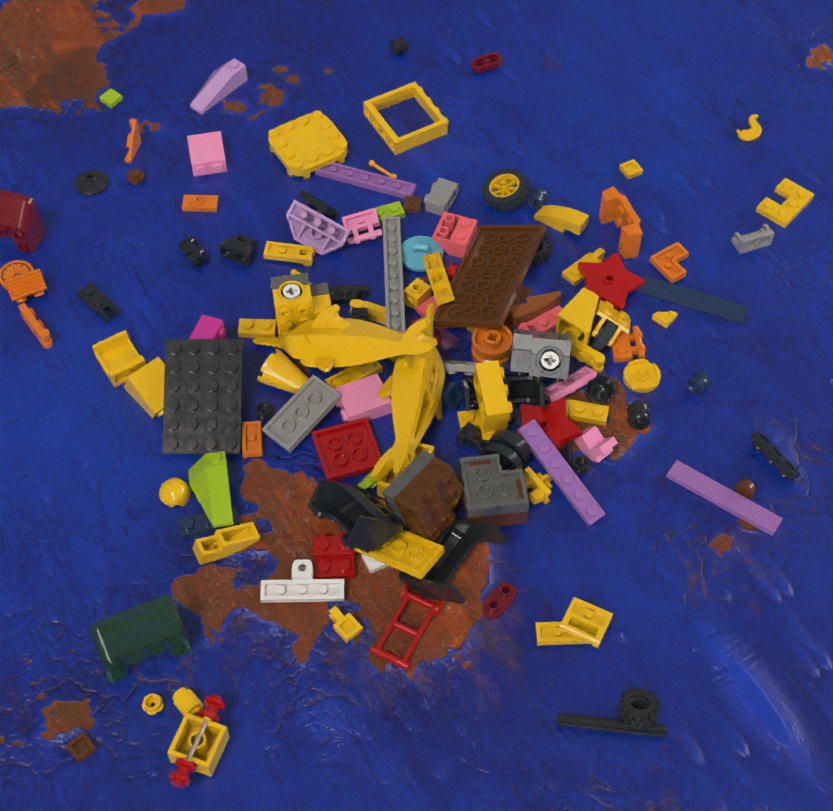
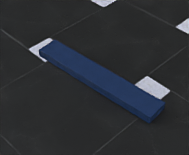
(693, 299)

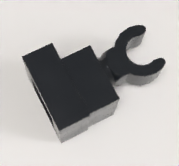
(469, 436)

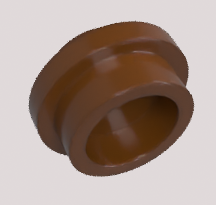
(135, 176)

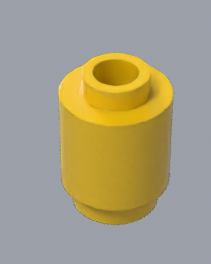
(187, 701)

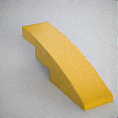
(438, 278)

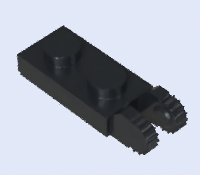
(97, 302)

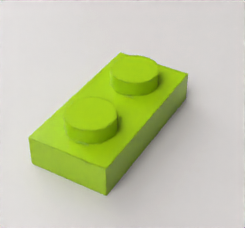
(390, 210)

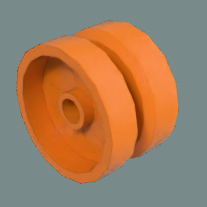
(492, 345)

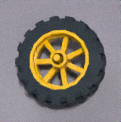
(504, 182)

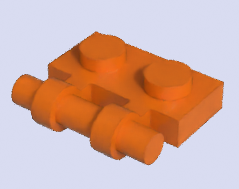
(621, 347)

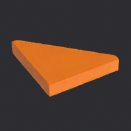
(133, 141)

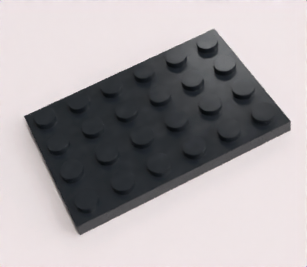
(202, 396)

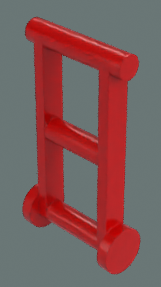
(406, 595)

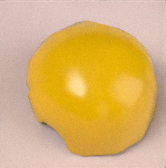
(174, 492)

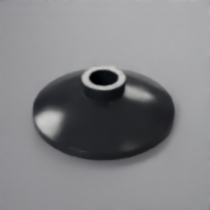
(91, 182)

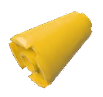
(282, 373)

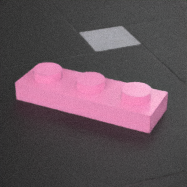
(570, 385)

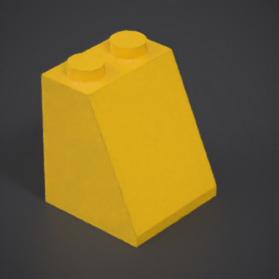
(579, 316)
(147, 387)

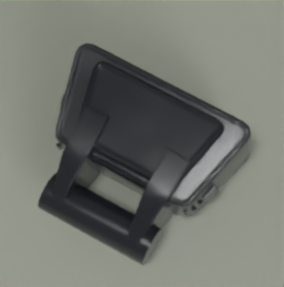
(238, 249)

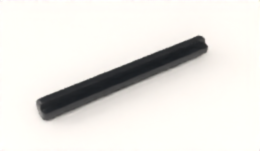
(609, 725)

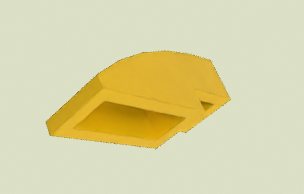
(562, 218)
(225, 542)

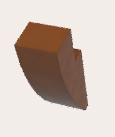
(533, 307)

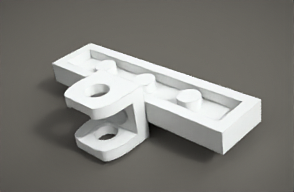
(302, 587)

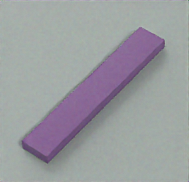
(367, 180)
(724, 498)

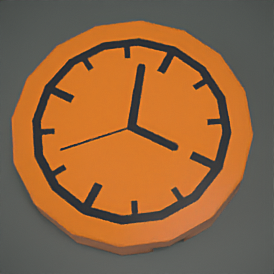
(13, 269)

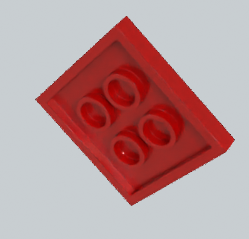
(346, 449)

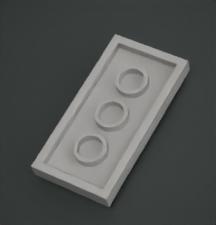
(301, 413)

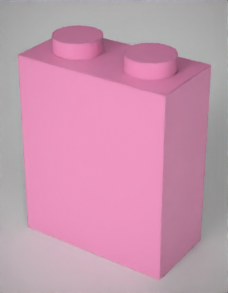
(207, 153)
(361, 399)

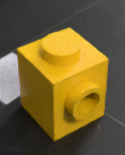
(416, 293)

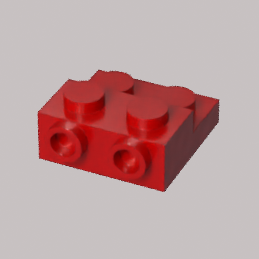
(332, 558)

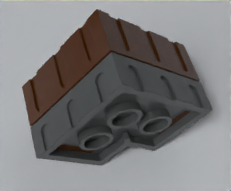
(491, 493)
(424, 496)

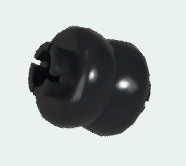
(638, 415)

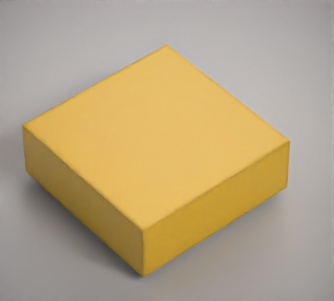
(631, 169)

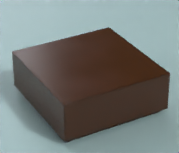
(412, 204)
(81, 747)

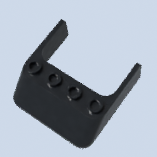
(520, 389)
(457, 541)

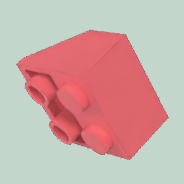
(455, 234)

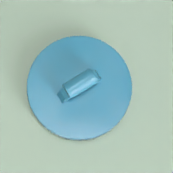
(415, 248)

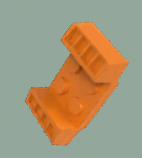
(618, 209)

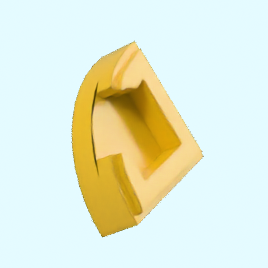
(664, 318)

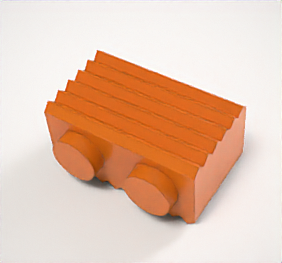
(25, 285)

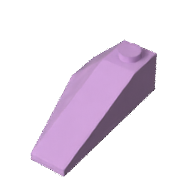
(219, 85)

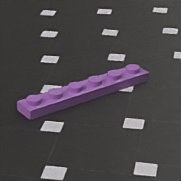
(561, 473)

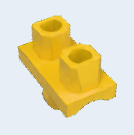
(539, 484)

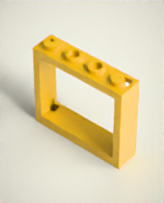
(414, 138)

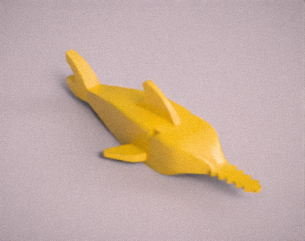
(348, 341)
(415, 400)

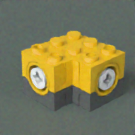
(297, 300)

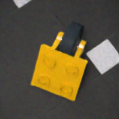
(606, 333)

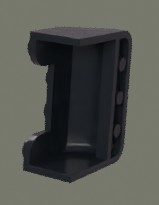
(357, 513)

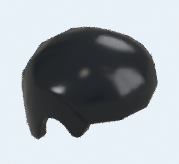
(600, 389)

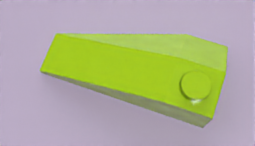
(212, 488)

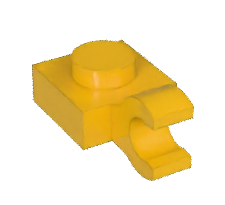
(346, 625)

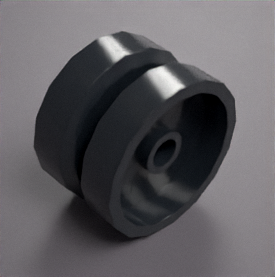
(511, 448)

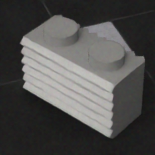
(441, 196)

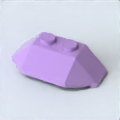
(315, 229)

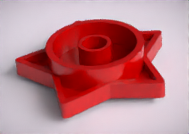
(610, 280)
(553, 421)

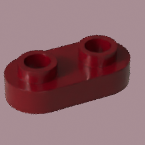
(486, 62)
(500, 599)

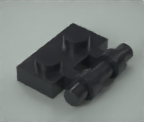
(317, 203)

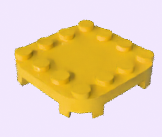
(308, 144)

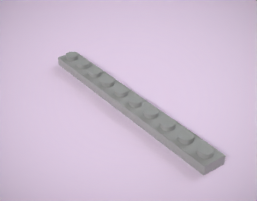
(393, 274)

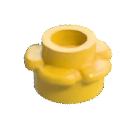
(148, 700)

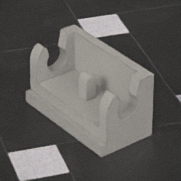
(753, 240)

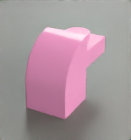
(594, 444)

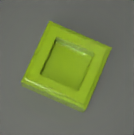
(111, 98)

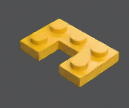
(796, 201)

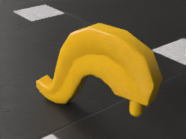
(752, 133)

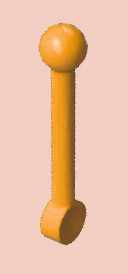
(372, 163)

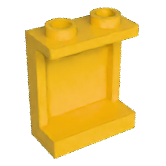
(118, 357)

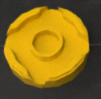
(641, 376)

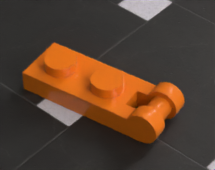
(36, 326)

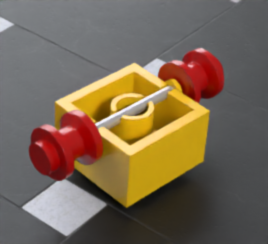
(198, 743)

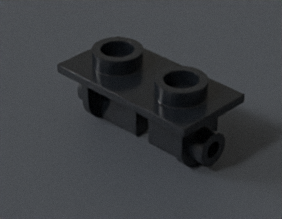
(190, 245)

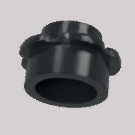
(263, 407)
(581, 460)

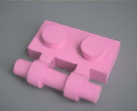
(362, 221)

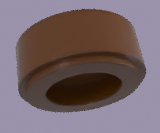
(745, 488)

